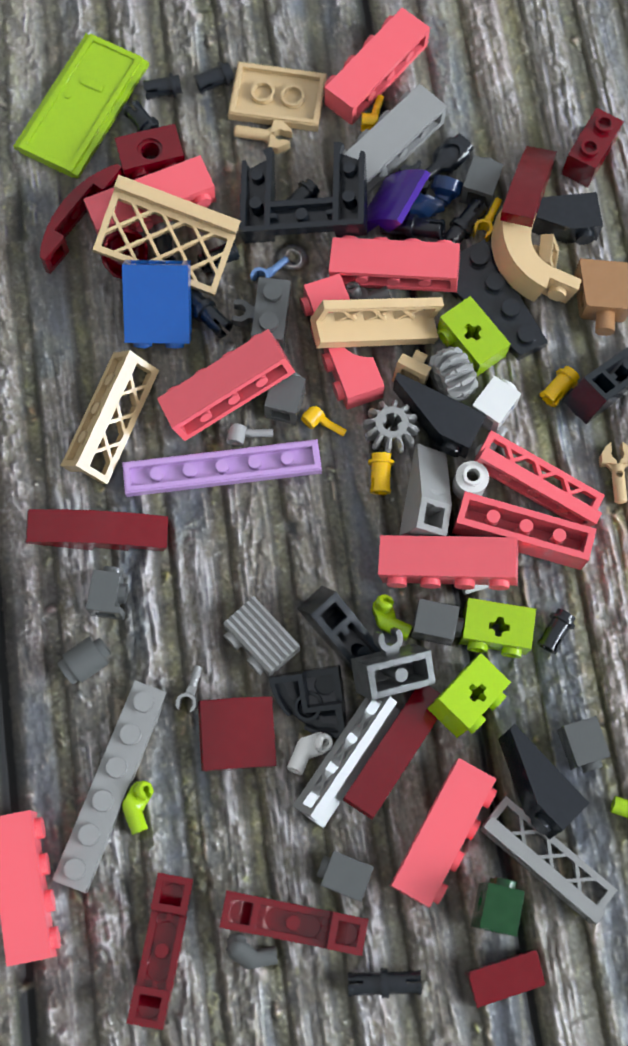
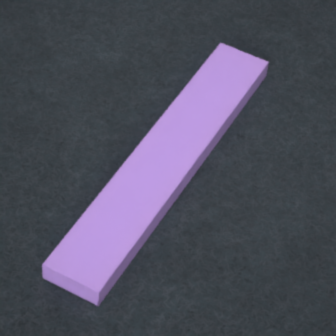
(221, 468)

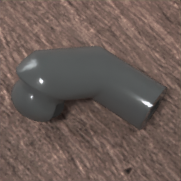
(356, 291)

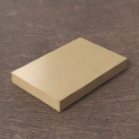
(279, 94)

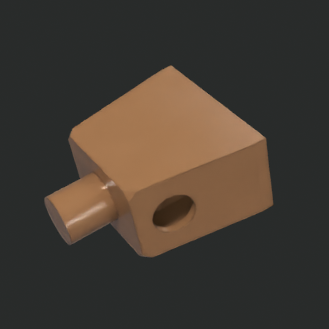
(602, 293)

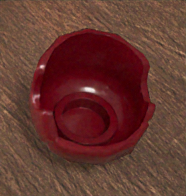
(114, 241)

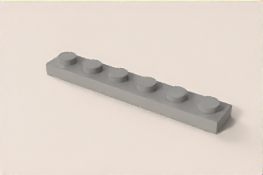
(110, 787)

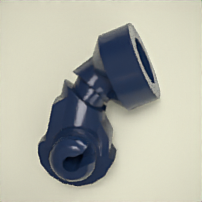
(445, 191)

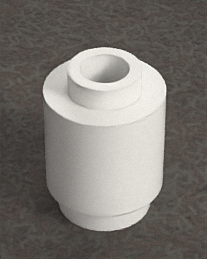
(465, 473)

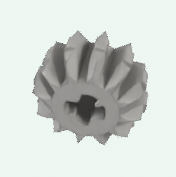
(453, 373)
(396, 417)

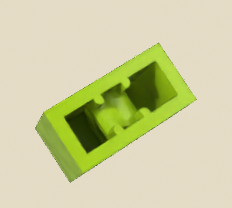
(471, 321)
(513, 620)
(477, 680)

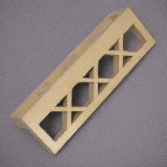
(375, 322)
(100, 411)

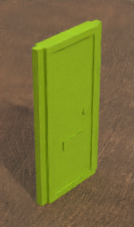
(81, 105)

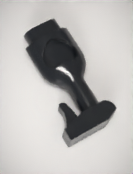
(446, 158)

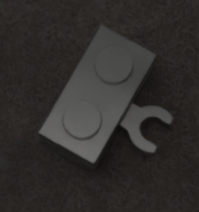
(270, 309)
(392, 669)

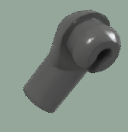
(248, 956)

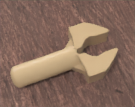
(267, 135)
(617, 470)

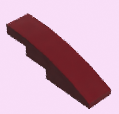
(528, 186)
(96, 529)
(393, 753)

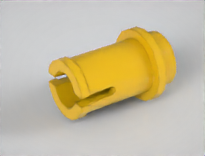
(560, 385)
(380, 473)

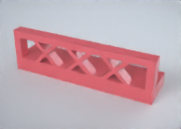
(534, 486)

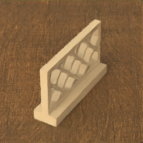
(169, 208)

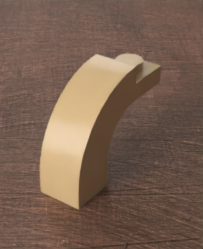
(524, 268)

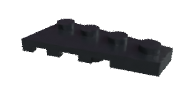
(499, 301)

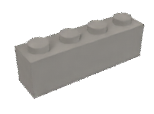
(398, 133)

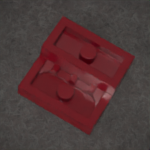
(237, 733)

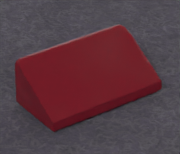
(505, 977)

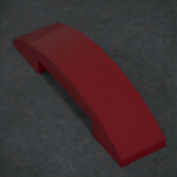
(70, 213)
(293, 923)
(161, 952)

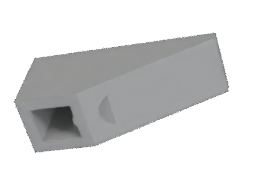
(428, 495)

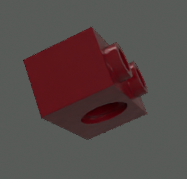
(158, 142)
(592, 147)

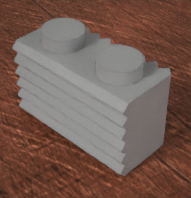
(260, 638)

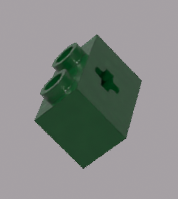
(498, 906)

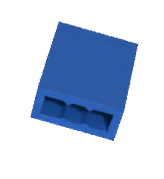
(157, 302)

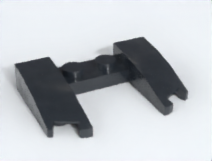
(343, 213)

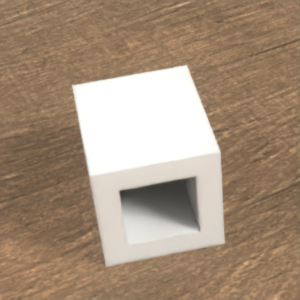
(497, 402)

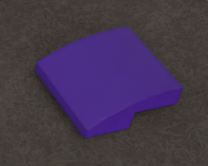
(395, 198)

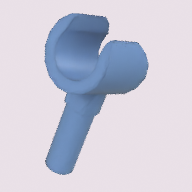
(270, 271)

